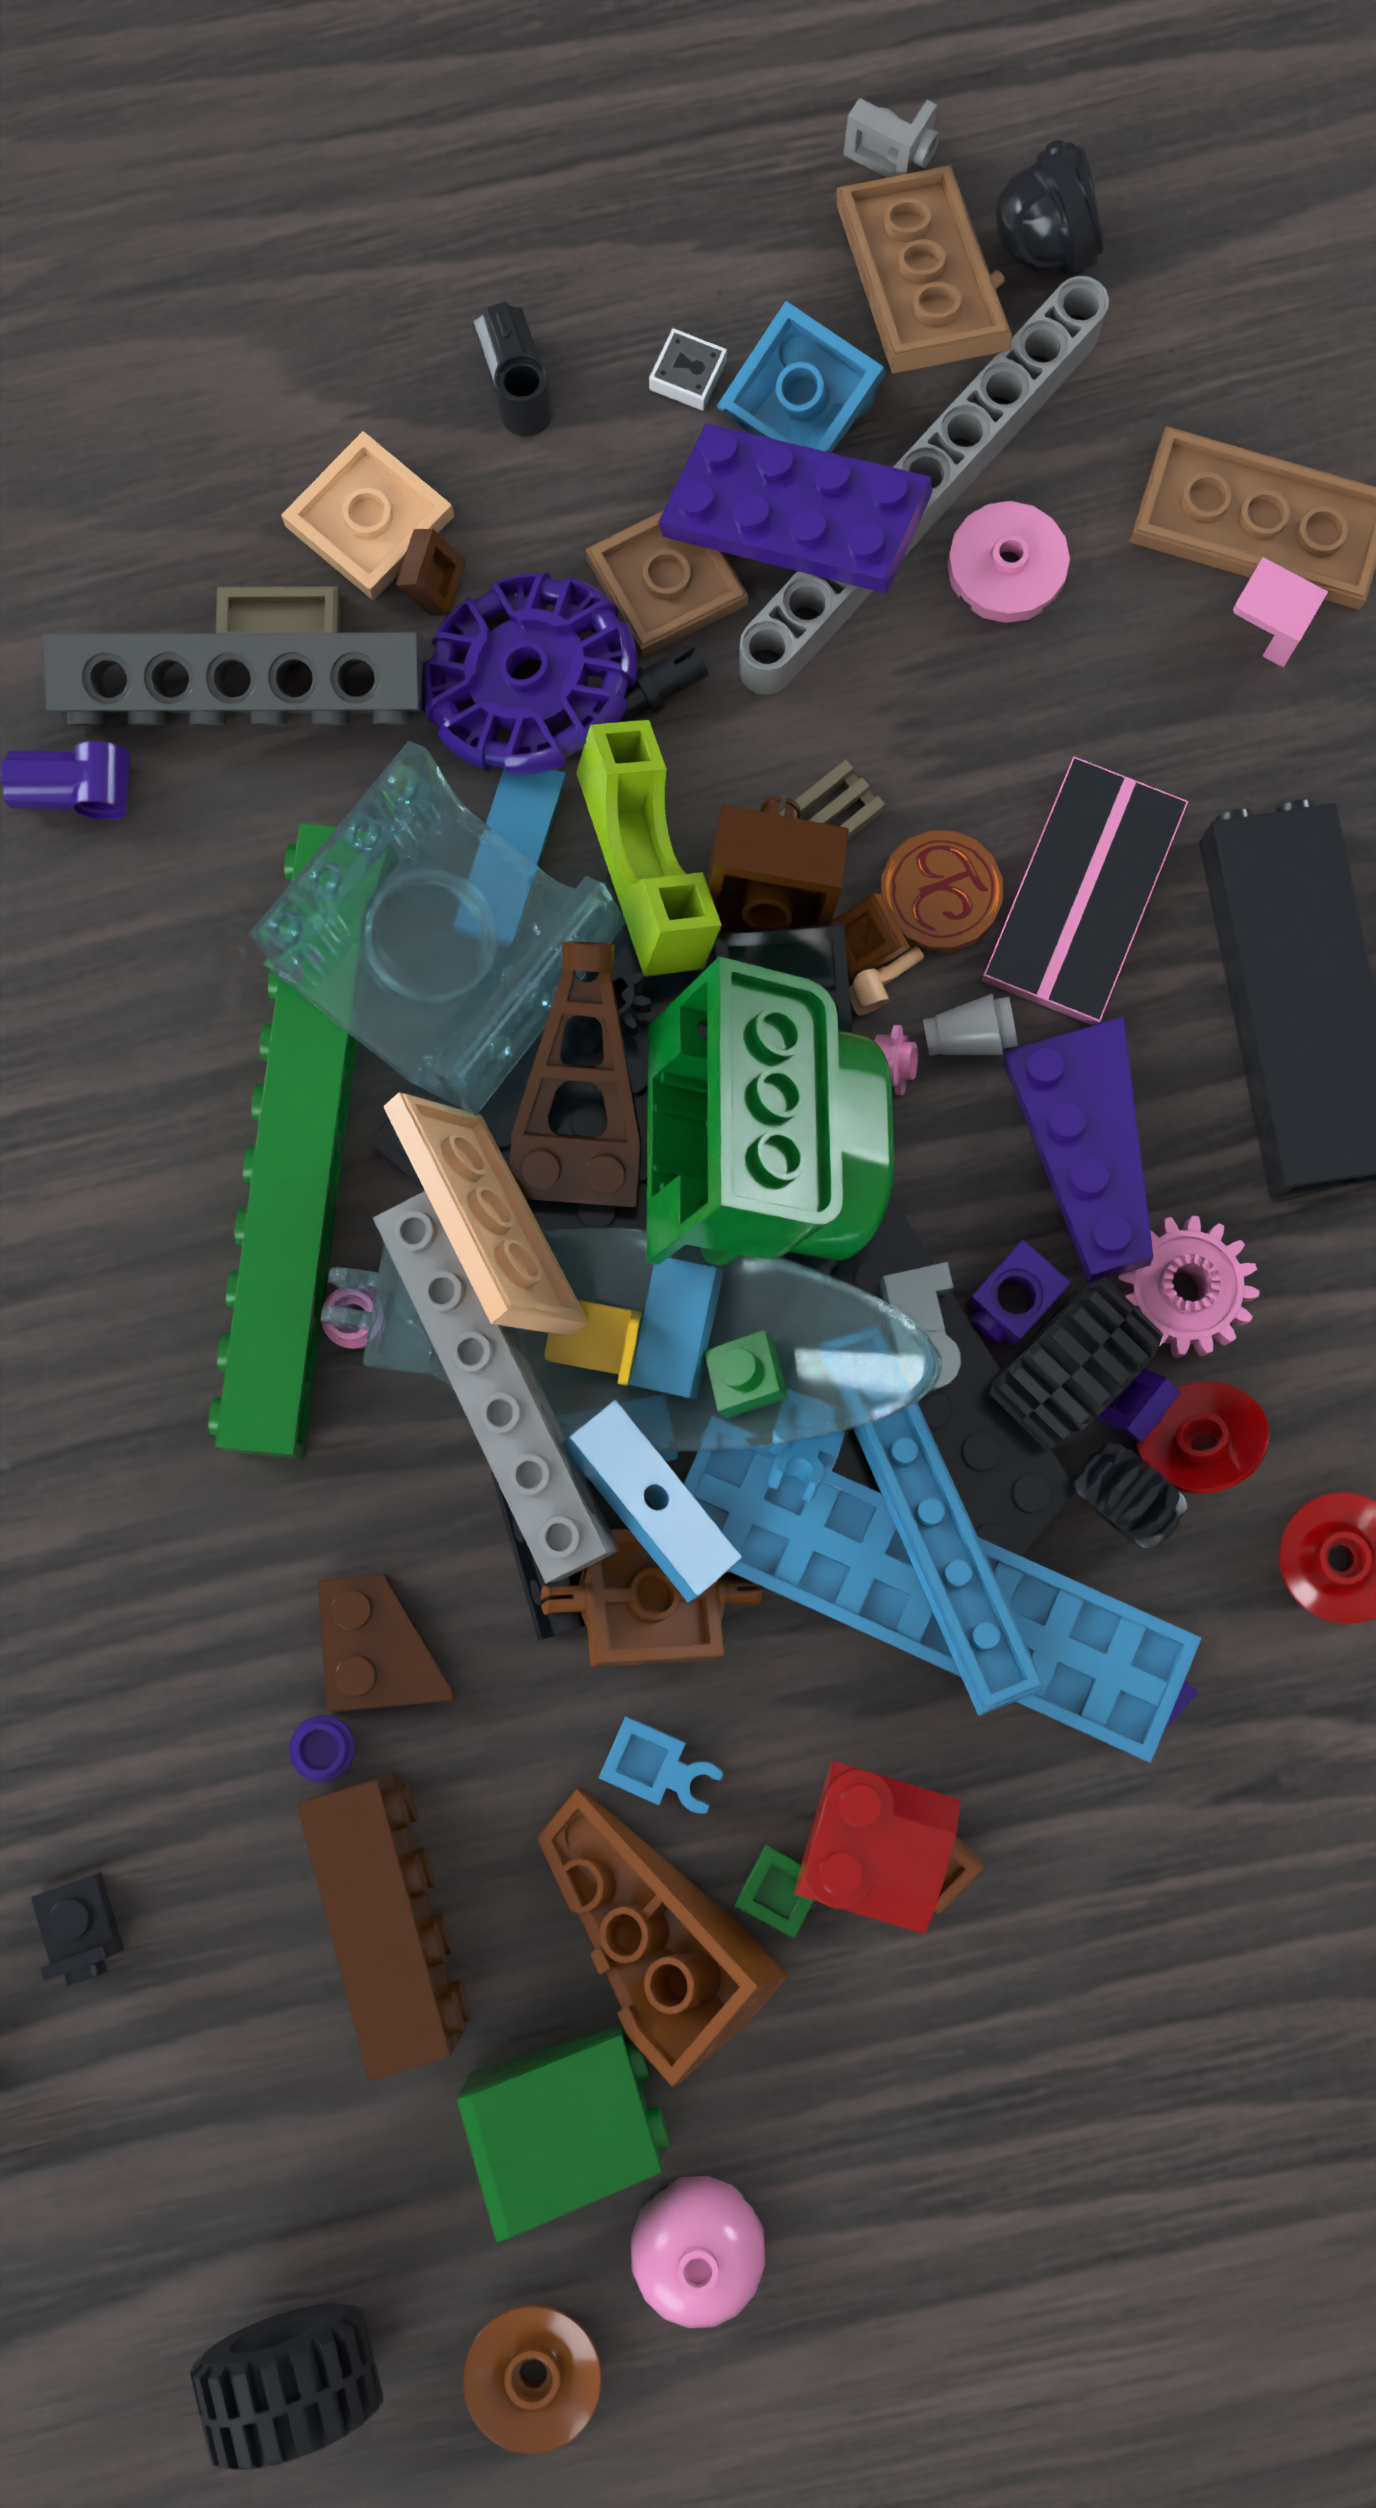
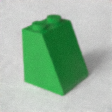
(561, 2128)

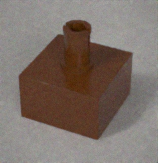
(775, 867)

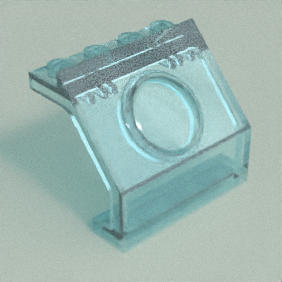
(430, 934)

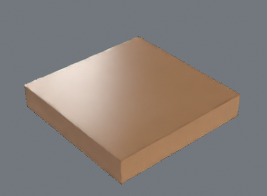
(664, 584)

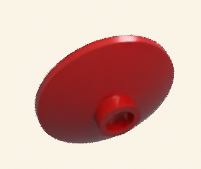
(1210, 1416)
(1304, 1547)

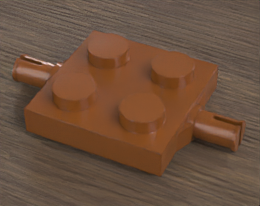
(640, 1615)

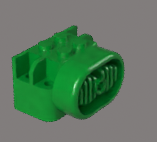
(766, 1127)

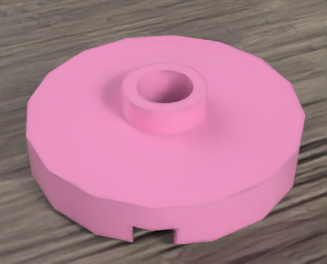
(1001, 588)

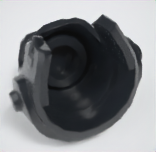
(1051, 212)

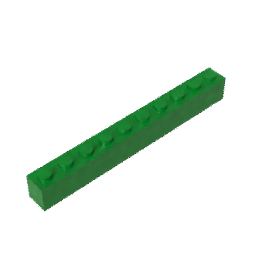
(288, 1218)

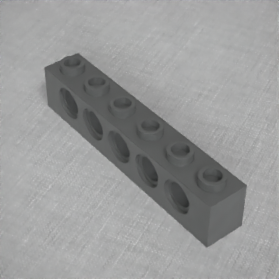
(78, 662)

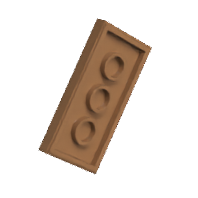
(922, 269)
(1241, 505)

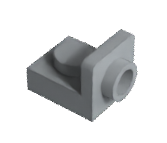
(888, 143)

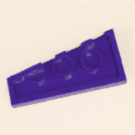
(1086, 1134)

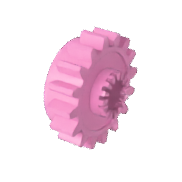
(1217, 1279)

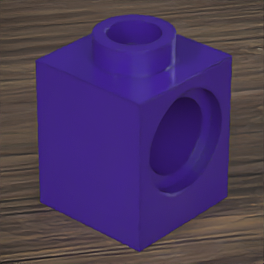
(1031, 1273)

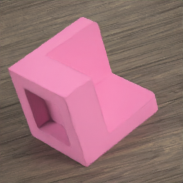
(1280, 605)

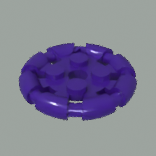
(537, 703)

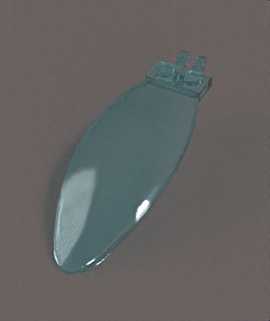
(838, 1347)

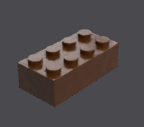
(384, 1924)

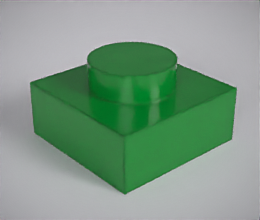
(745, 1374)
(770, 1891)

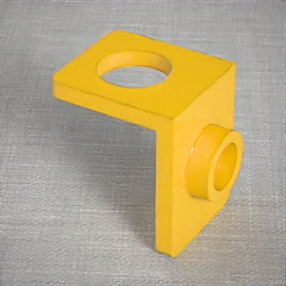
(602, 1344)

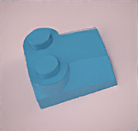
(802, 384)

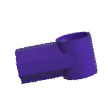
(87, 781)

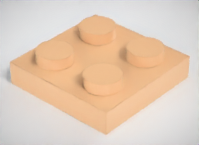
(365, 514)

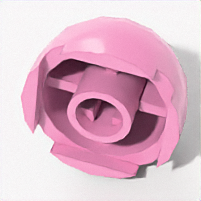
(697, 2252)

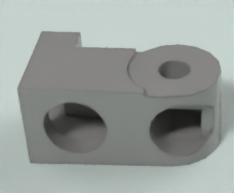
(916, 1295)

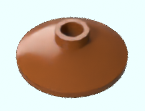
(523, 2412)

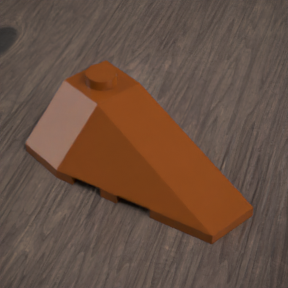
(669, 1951)

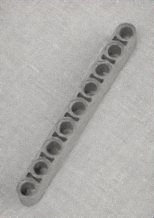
(952, 469)

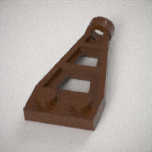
(577, 1166)

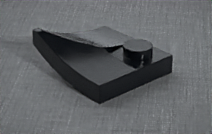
(801, 951)

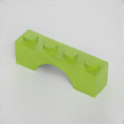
(663, 907)

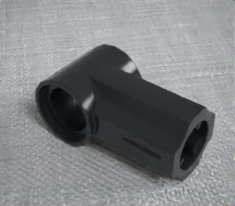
(514, 369)

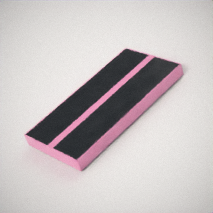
(1085, 892)

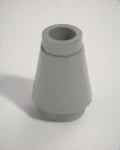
(972, 1028)

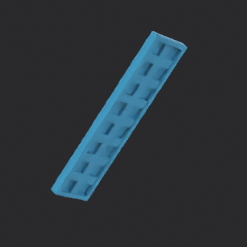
(841, 1555)

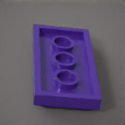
(796, 507)

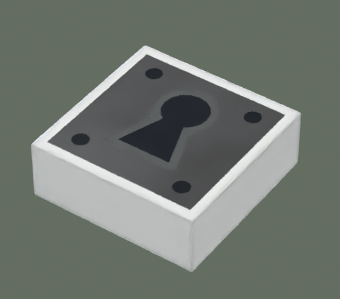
(688, 369)

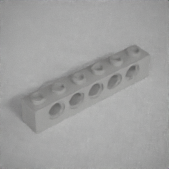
(498, 1397)

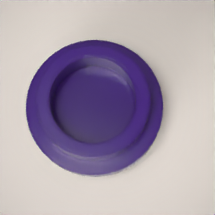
(322, 1748)

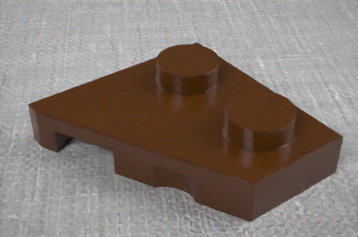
(374, 1648)

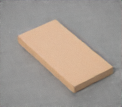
(486, 1217)

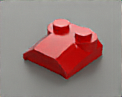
(878, 1847)

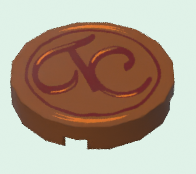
(942, 890)

